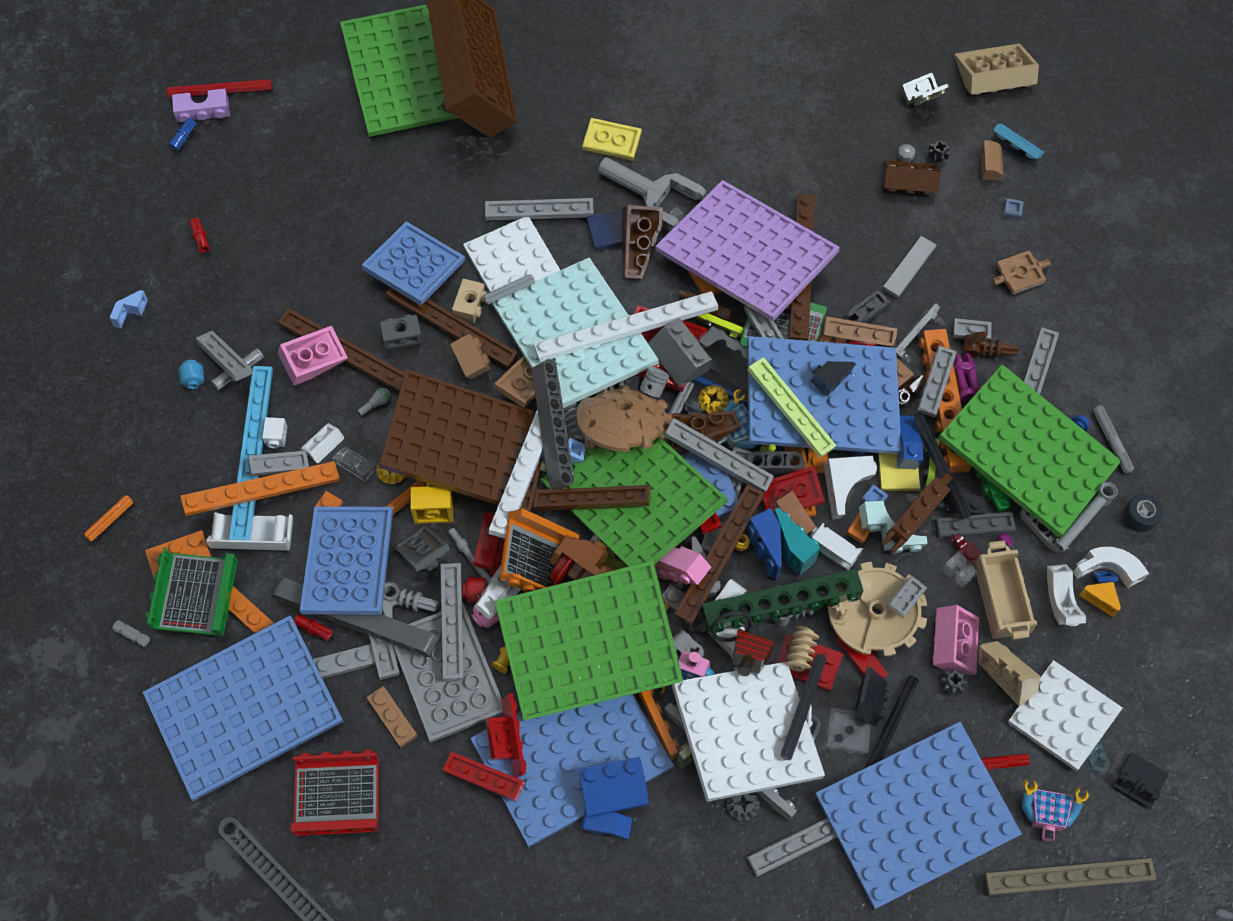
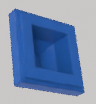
(1105, 576)

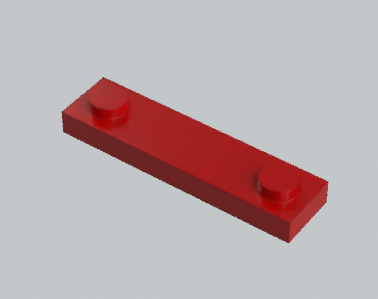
(483, 776)

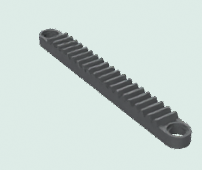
(272, 873)

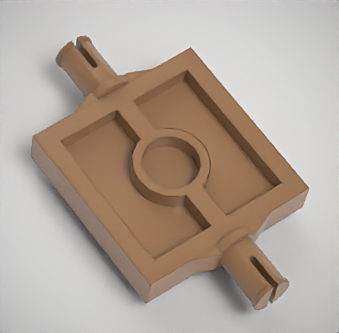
(1021, 272)

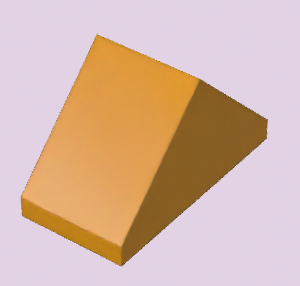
(1103, 597)

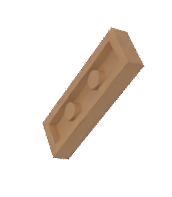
(392, 717)

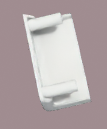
(266, 533)

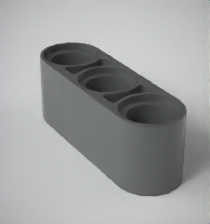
(784, 467)

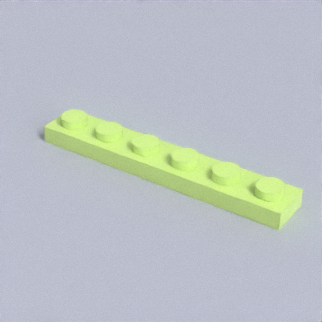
(791, 407)

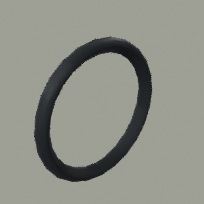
(726, 615)

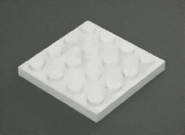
(510, 254)
(1065, 716)

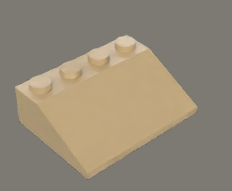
(997, 68)

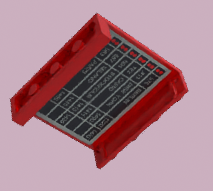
(336, 793)

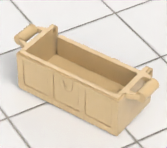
(1004, 593)

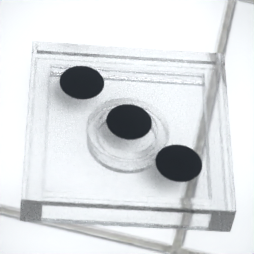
(846, 733)

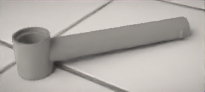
(1086, 516)

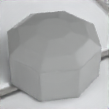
(906, 152)

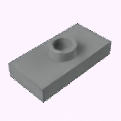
(906, 596)

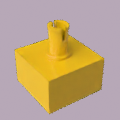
(431, 504)

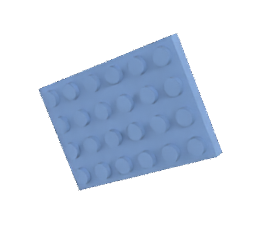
(347, 560)

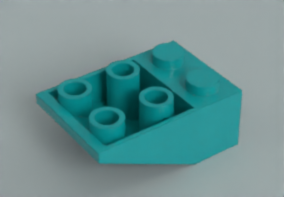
(796, 547)

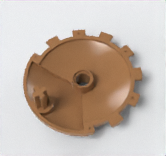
(622, 419)

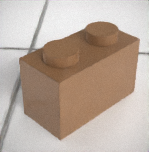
(470, 356)

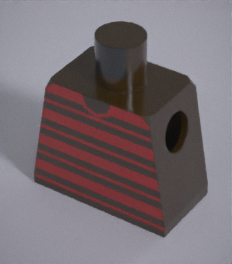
(751, 652)

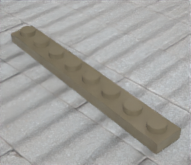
(1070, 877)

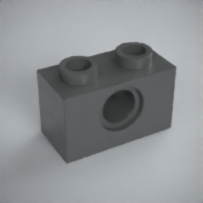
(394, 339)

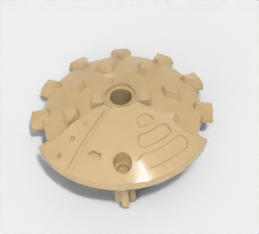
(868, 631)

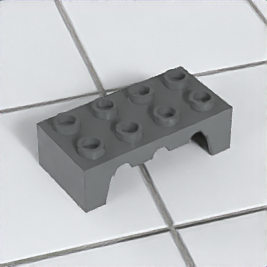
(727, 357)

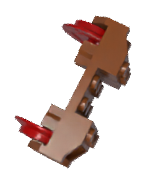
(581, 560)

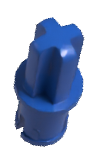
(182, 134)

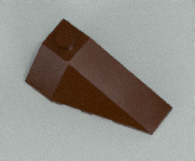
(639, 237)
(712, 425)

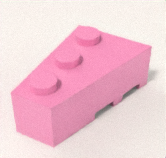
(682, 566)

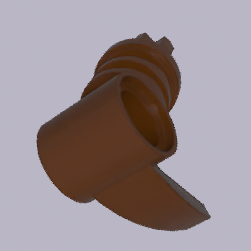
(975, 343)

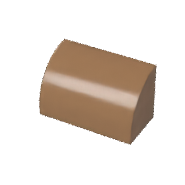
(991, 161)

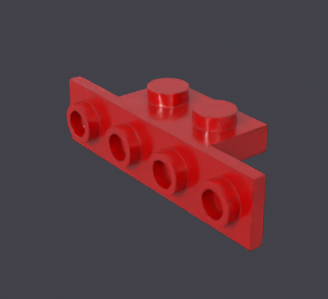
(505, 737)

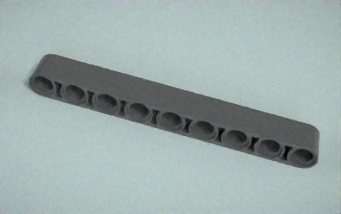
(378, 626)

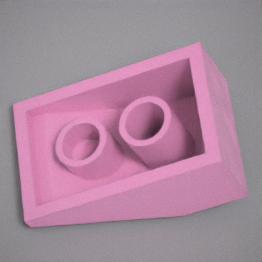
(311, 354)

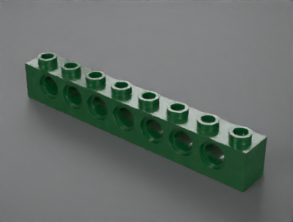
(848, 580)

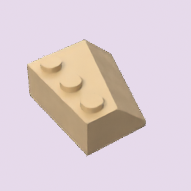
(1009, 672)

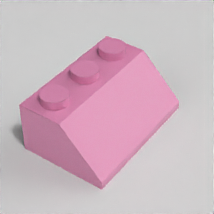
(956, 640)

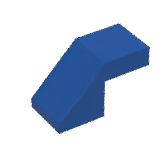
(608, 823)

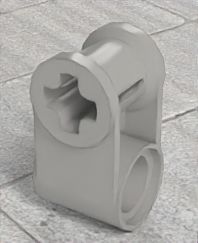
(684, 642)

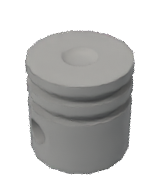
(654, 382)

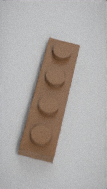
(859, 331)

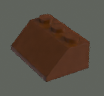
(911, 176)

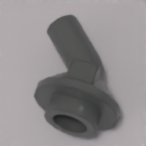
(693, 406)

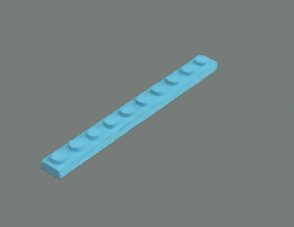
(252, 445)

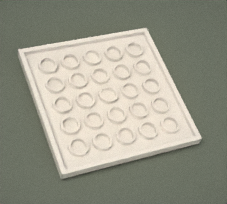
(739, 731)

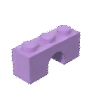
(213, 107)

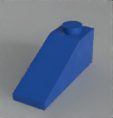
(911, 444)

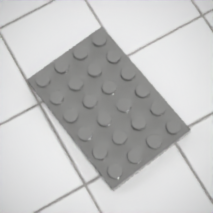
(450, 705)

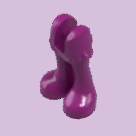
(966, 366)

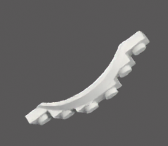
(494, 591)

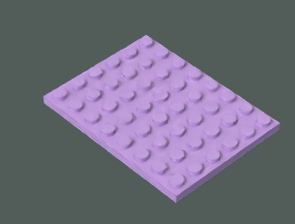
(747, 250)

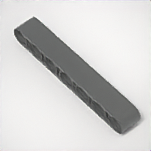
(552, 425)

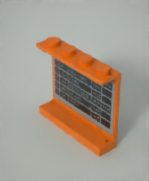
(529, 549)

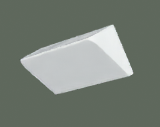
(323, 442)

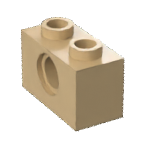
(469, 291)

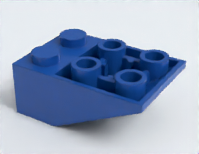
(766, 537)

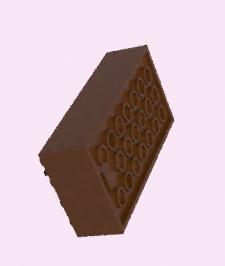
(472, 64)

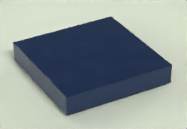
(606, 229)

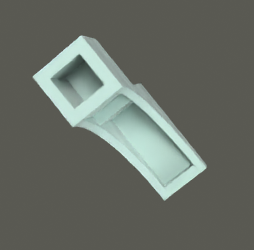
(875, 518)

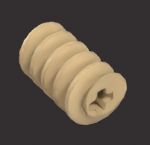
(801, 648)

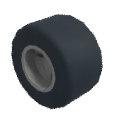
(1143, 505)

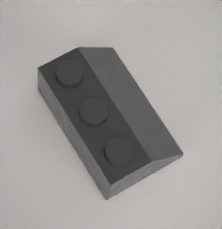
(680, 353)

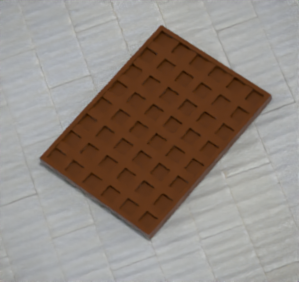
(456, 439)

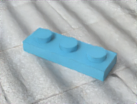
(1018, 142)

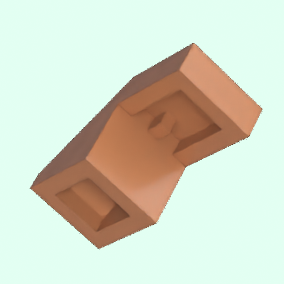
(796, 511)

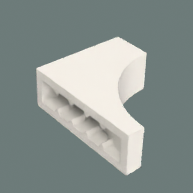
(842, 475)

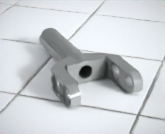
(652, 191)

